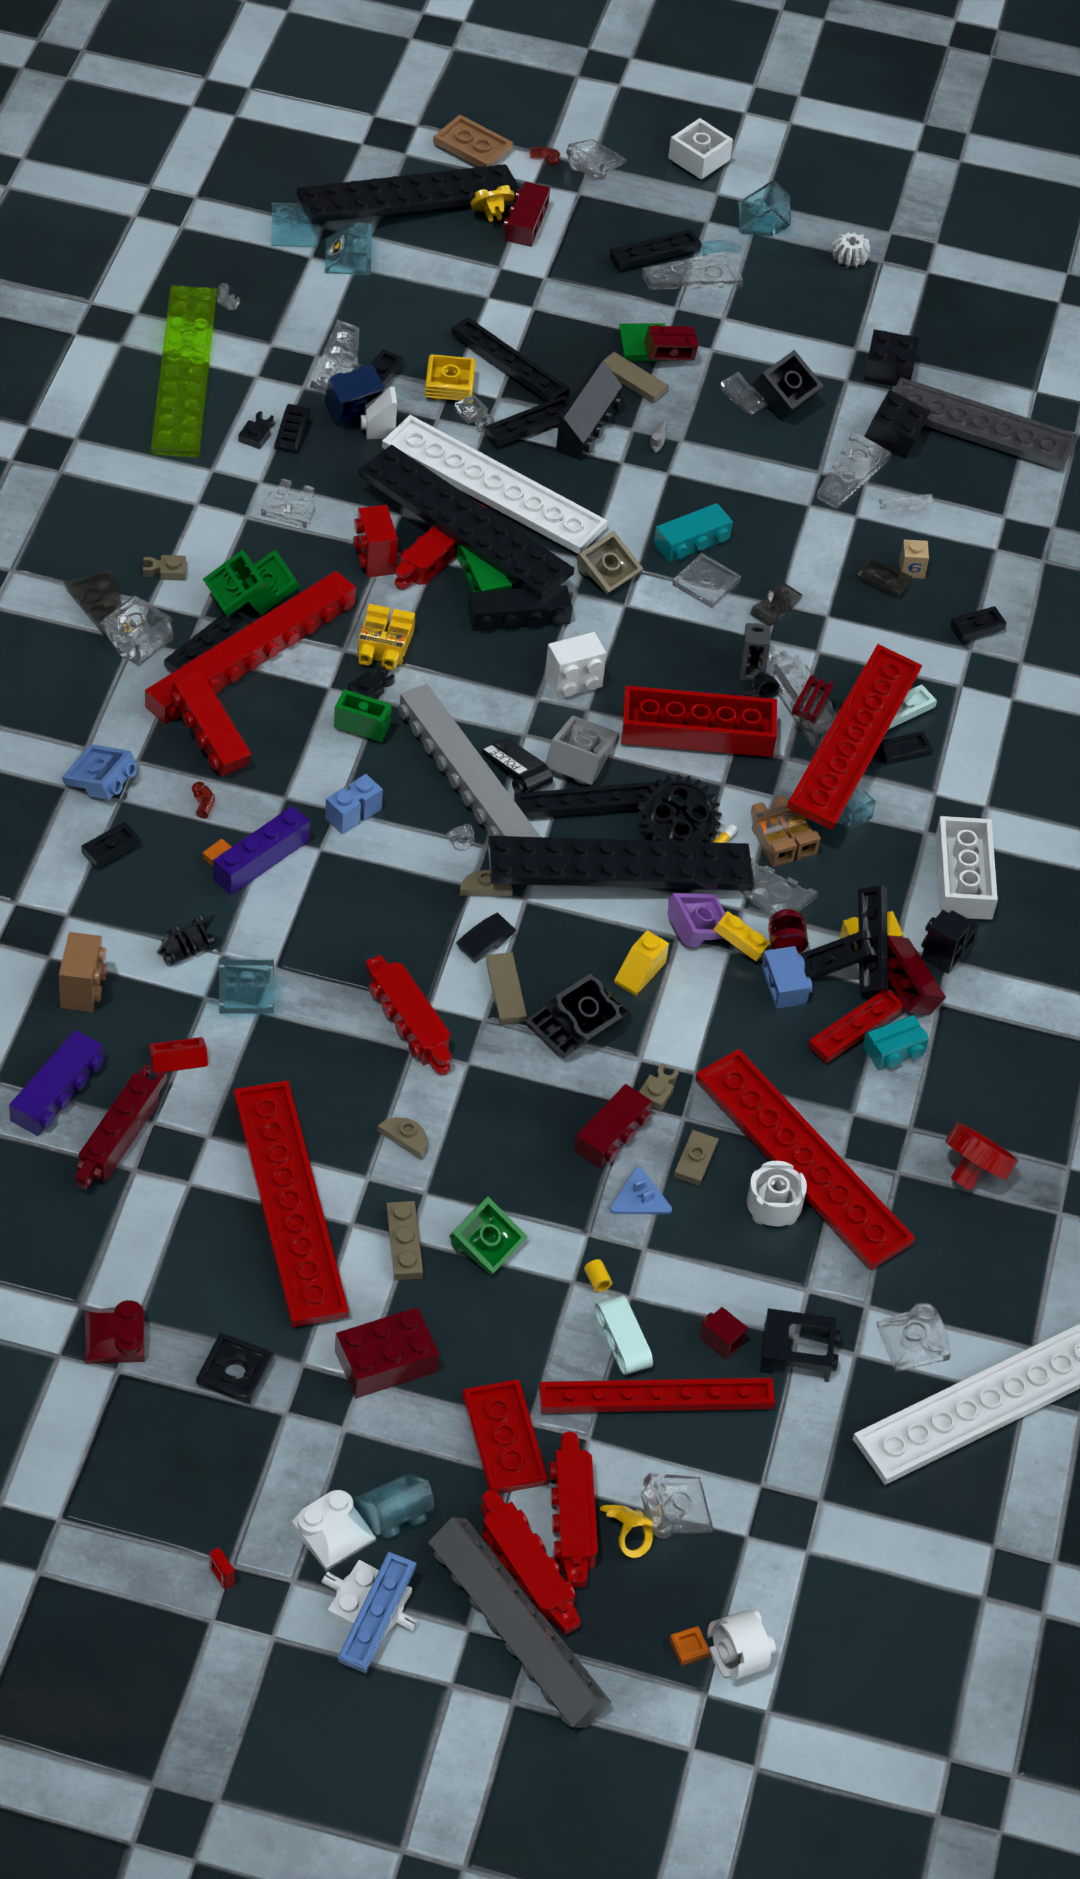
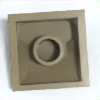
(608, 562)

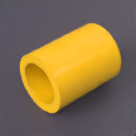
(598, 1275)

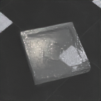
(706, 580)

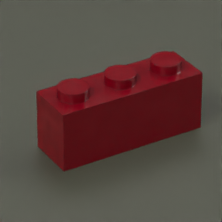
(527, 214)
(912, 977)
(613, 1126)

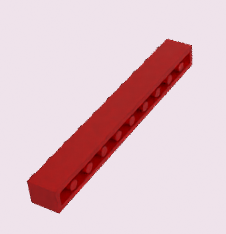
(258, 641)

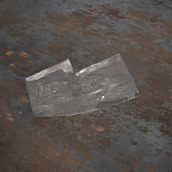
(742, 394)

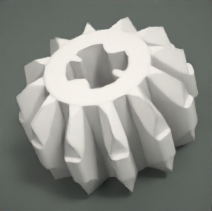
(851, 249)

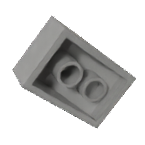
(580, 750)

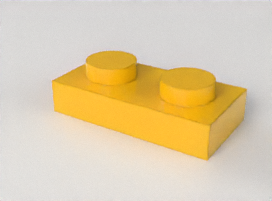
(741, 935)

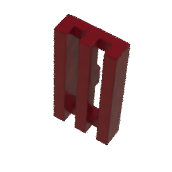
(819, 685)

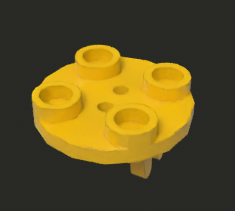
(492, 202)

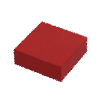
(221, 1568)

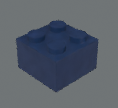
(350, 393)

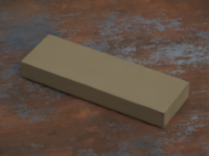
(636, 378)
(506, 988)

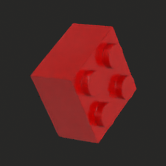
(375, 541)

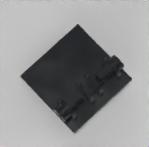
(192, 936)

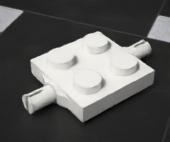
(353, 1592)

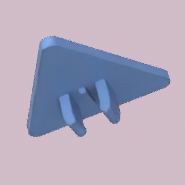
(640, 1197)

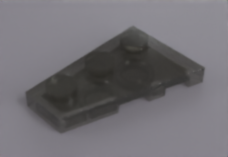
(95, 595)

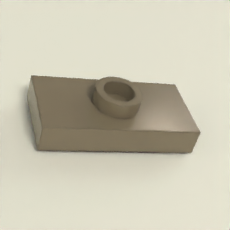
(696, 1158)

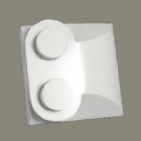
(332, 1528)

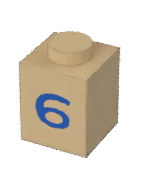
(914, 558)

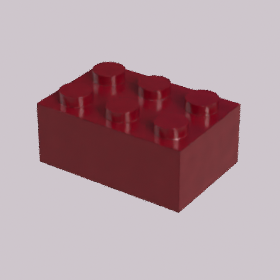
(386, 1352)

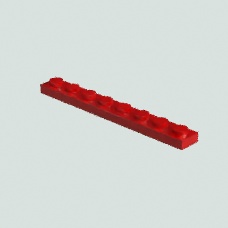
(656, 1395)

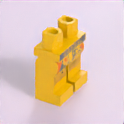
(384, 641)

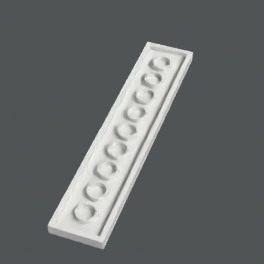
(497, 485)
(973, 1407)

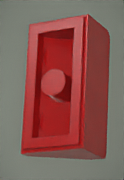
(178, 1055)

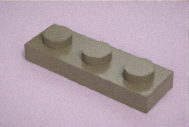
(404, 1240)

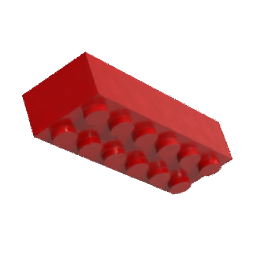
(699, 721)

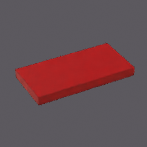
(504, 1437)

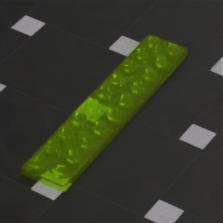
(184, 371)

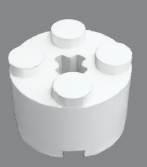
(776, 1194)
(740, 1644)

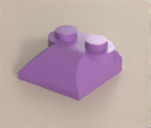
(695, 917)

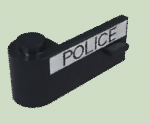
(527, 770)

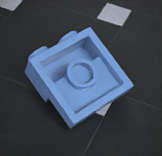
(101, 771)

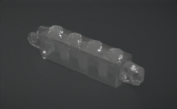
(792, 677)

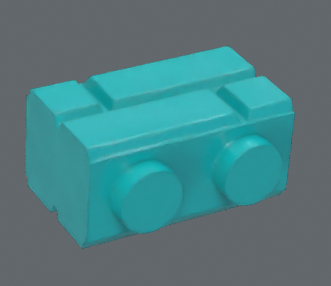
(896, 1042)

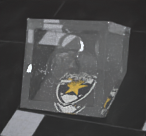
(138, 630)

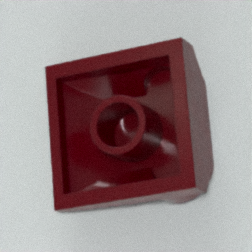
(115, 1334)

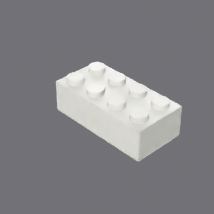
(966, 866)

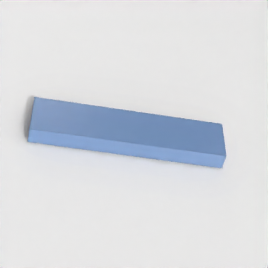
(377, 1612)

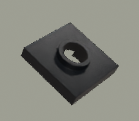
(229, 1352)

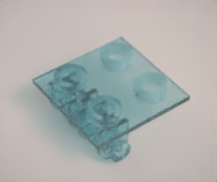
(292, 226)

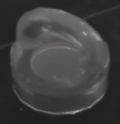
(459, 833)

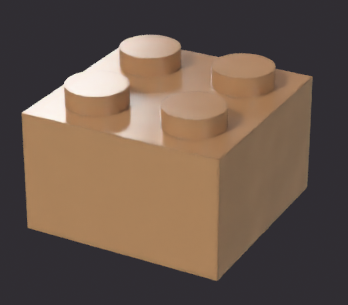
(82, 971)

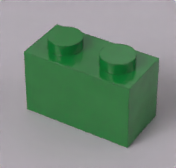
(362, 715)

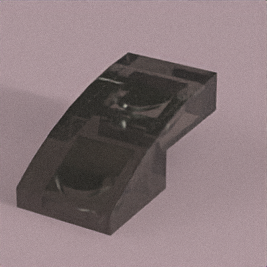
(776, 605)

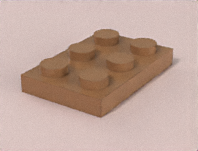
(472, 142)

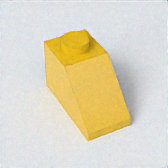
(642, 963)

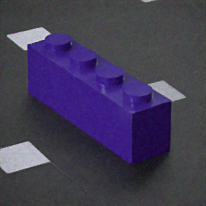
(261, 850)
(56, 1083)

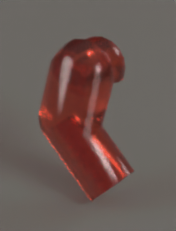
(545, 152)
(204, 797)

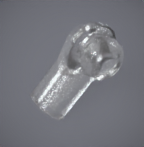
(225, 300)

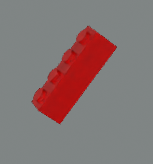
(210, 724)

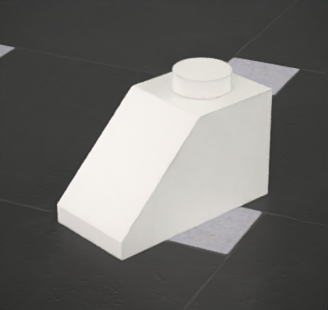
(380, 415)

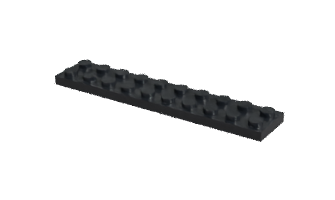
(401, 193)
(466, 522)
(620, 863)

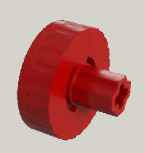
(978, 1155)

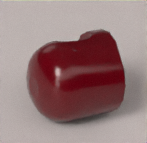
(788, 929)

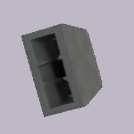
(757, 643)

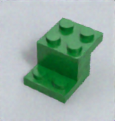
(244, 581)

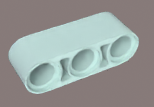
(623, 1335)

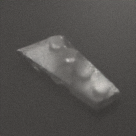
(852, 468)

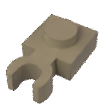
(169, 567)
(659, 1088)

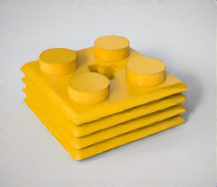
(449, 377)

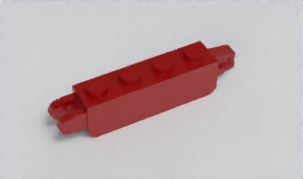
(425, 558)
(410, 1012)
(574, 1510)
(525, 1559)

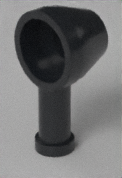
(764, 687)

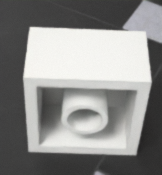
(700, 148)
(575, 665)

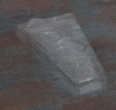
(693, 272)
(338, 356)
(775, 892)

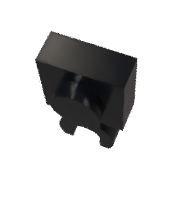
(256, 432)
(371, 685)

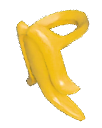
(631, 1518)

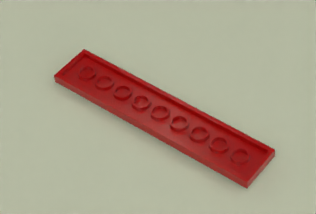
(854, 737)
(787, 1137)
(290, 1204)

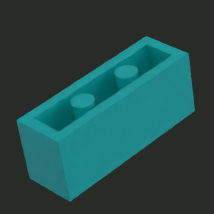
(693, 532)

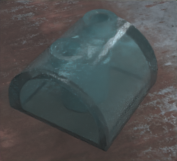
(246, 985)
(396, 1503)

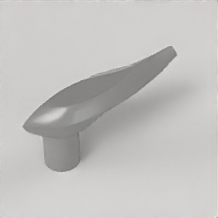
(658, 437)

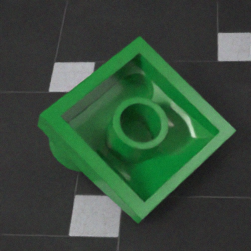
(487, 1236)

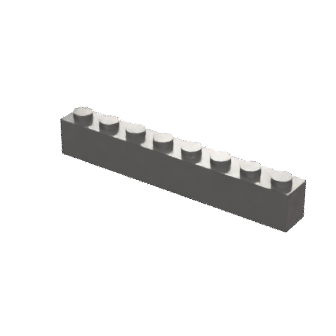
(519, 1623)

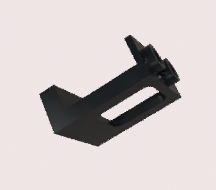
(776, 1341)

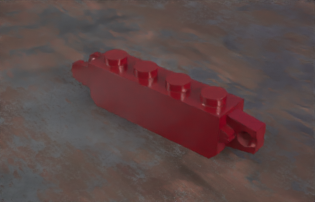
(119, 1127)

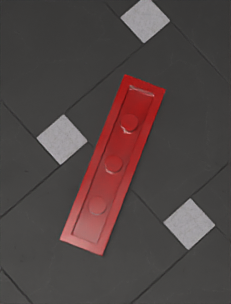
(855, 1025)

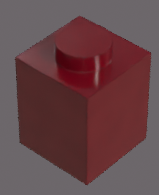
(723, 1332)

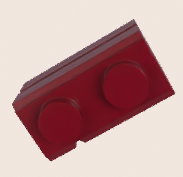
(671, 343)

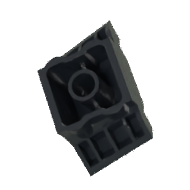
(577, 1016)

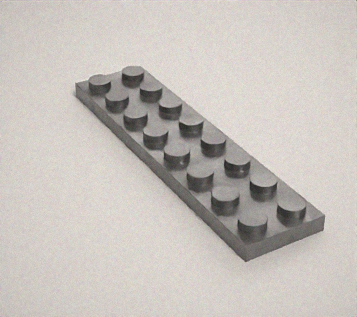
(990, 425)

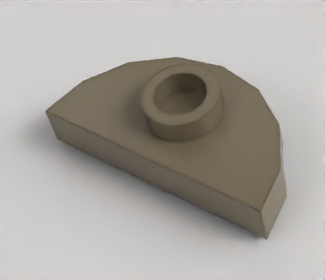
(479, 884)
(406, 1134)

